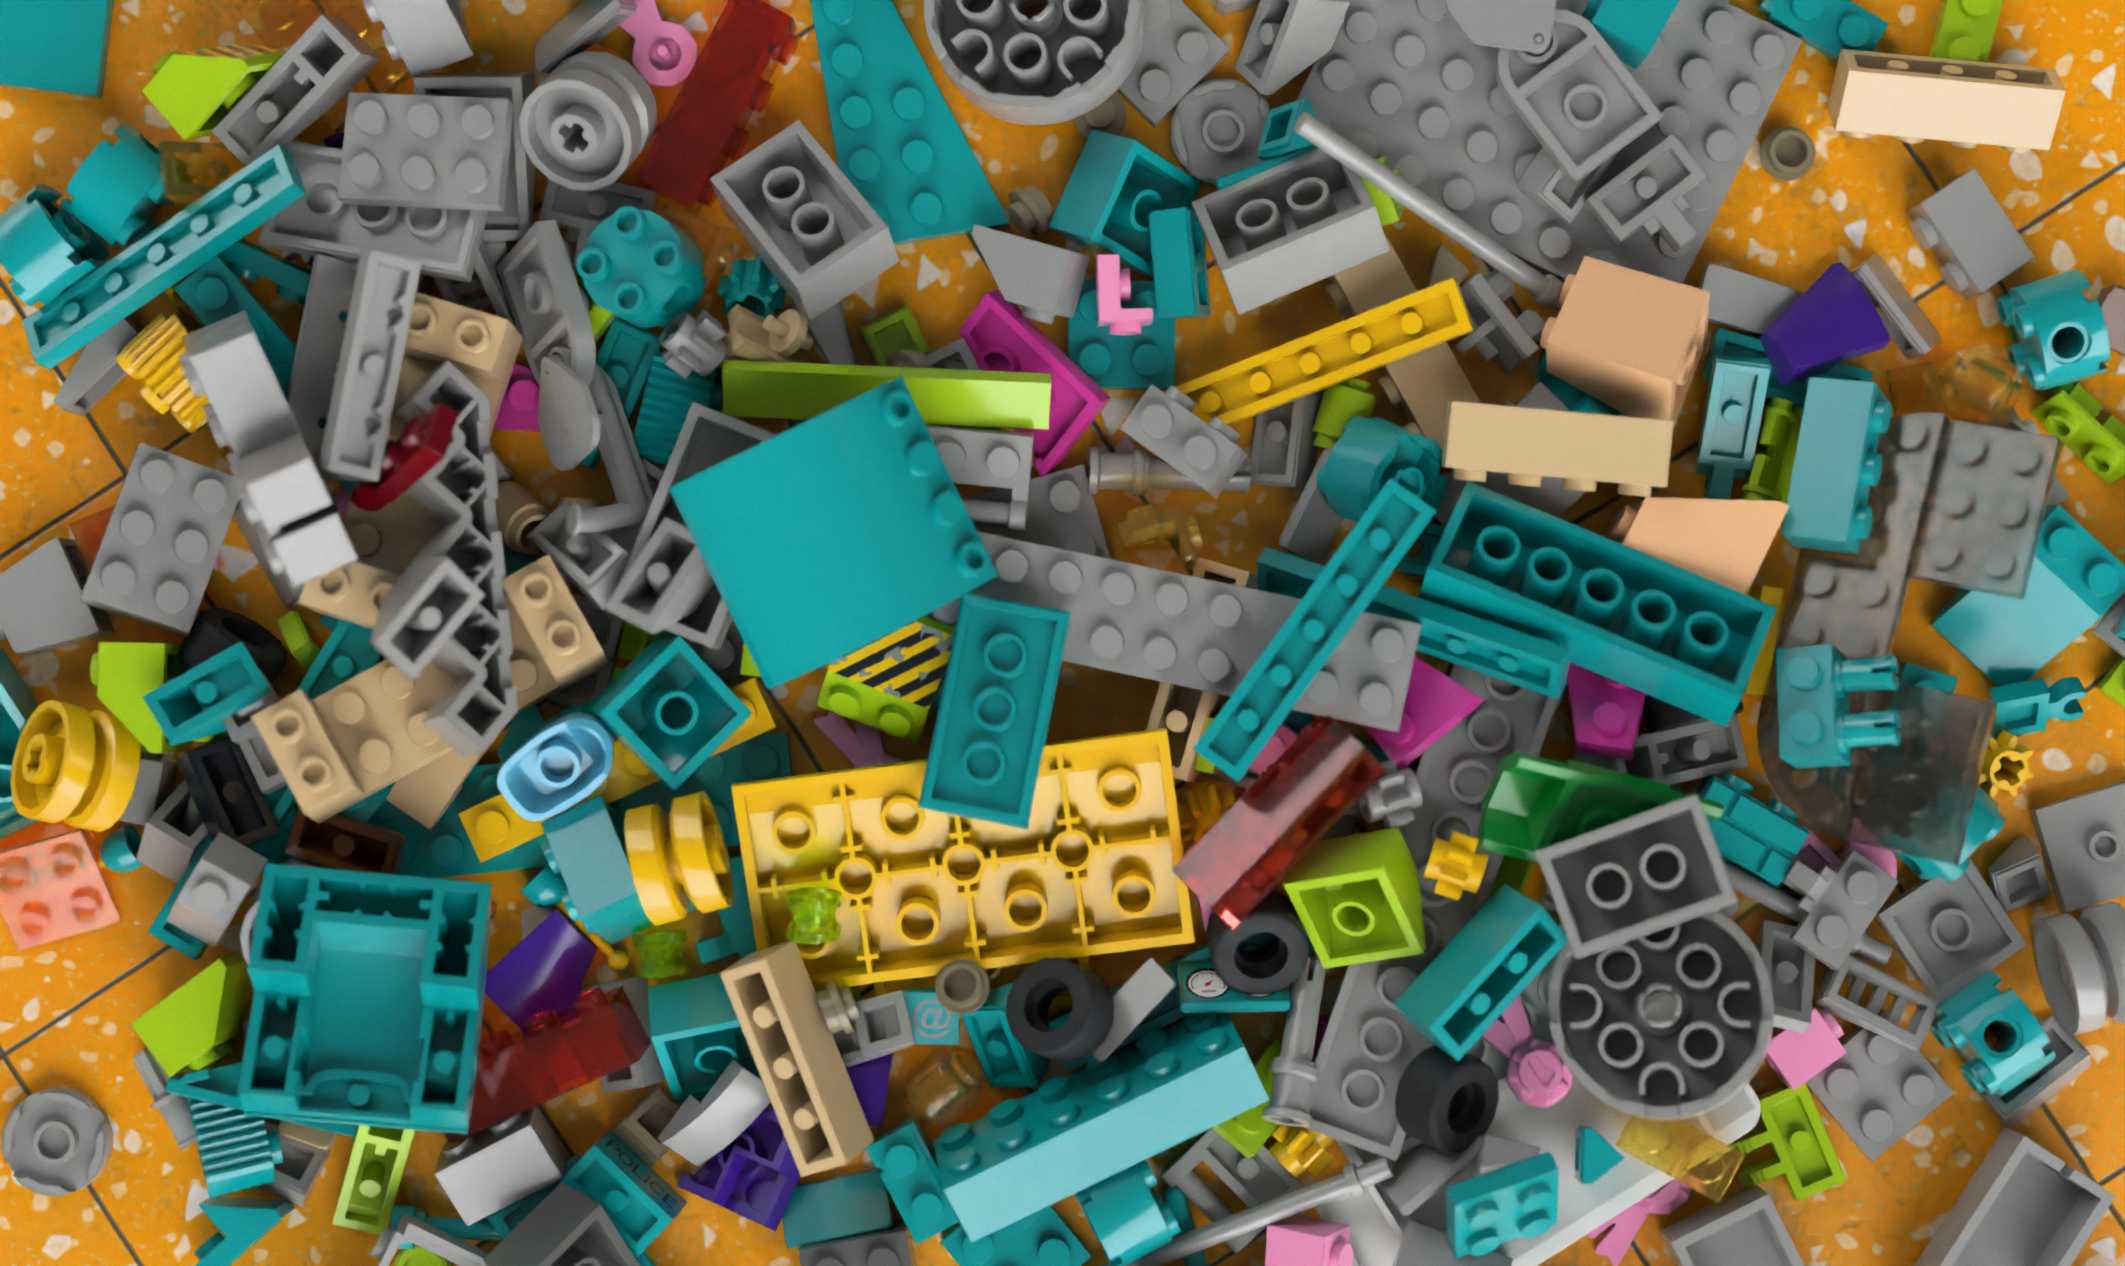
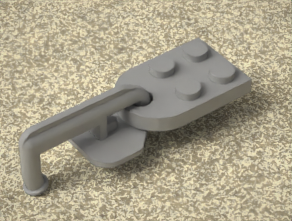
(1574, 96)
(575, 394)

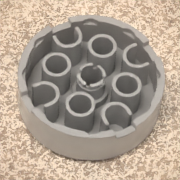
(1038, 66)
(1675, 1064)

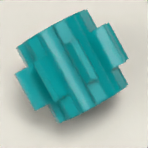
(751, 287)

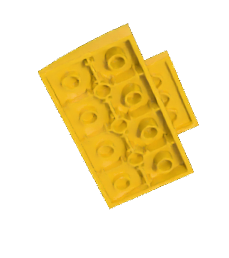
(957, 887)

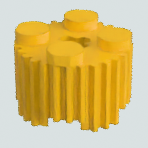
(156, 360)

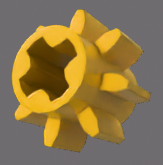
(2004, 765)
(1202, 809)
(1455, 865)
(1301, 1149)

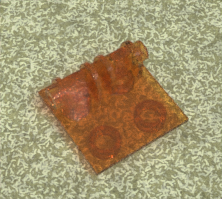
(54, 889)

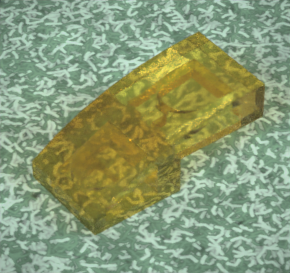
(1682, 1153)

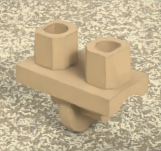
(767, 338)

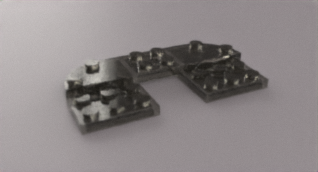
(1951, 511)

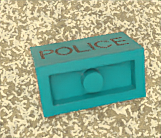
(627, 1189)

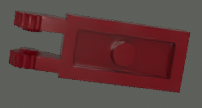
(408, 458)

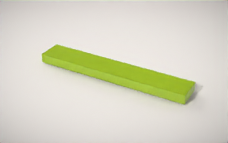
(940, 395)

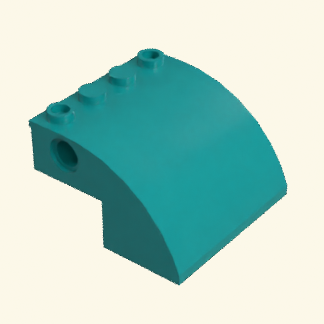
(834, 533)
(366, 999)

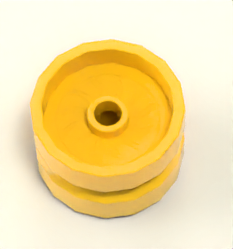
(74, 766)
(678, 858)

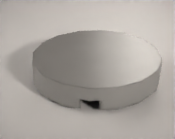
(1218, 129)
(57, 1141)

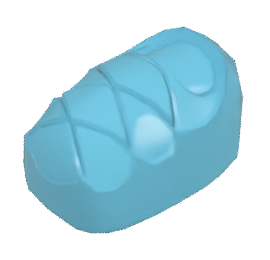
(557, 766)

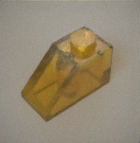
(194, 169)

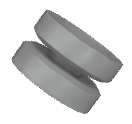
(588, 120)
(2083, 966)

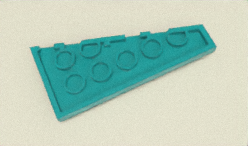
(896, 128)

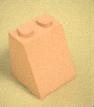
(1628, 338)
(1703, 536)

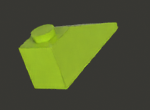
(373, 1178)

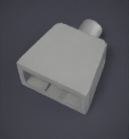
(43, 601)

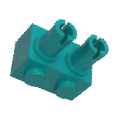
(1815, 705)

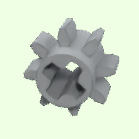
(693, 343)
(1391, 797)

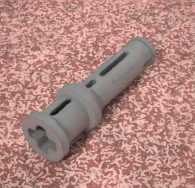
(1139, 472)
(1294, 1067)

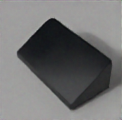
(227, 792)

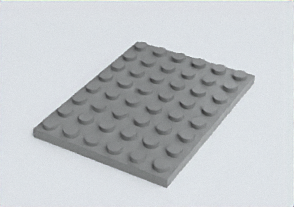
(1431, 101)

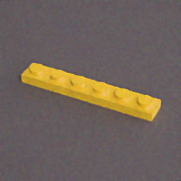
(1331, 355)
(499, 828)

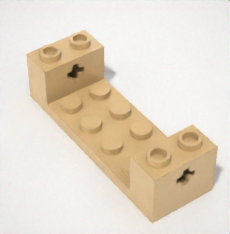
(389, 539)
(372, 724)

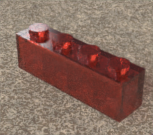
(717, 103)
(1278, 819)
(554, 1056)

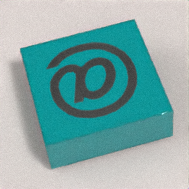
(930, 1020)

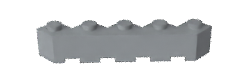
(462, 499)

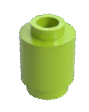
(1340, 405)

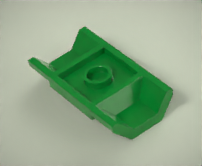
(1549, 802)

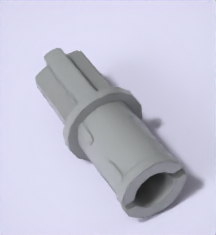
(172, 1107)

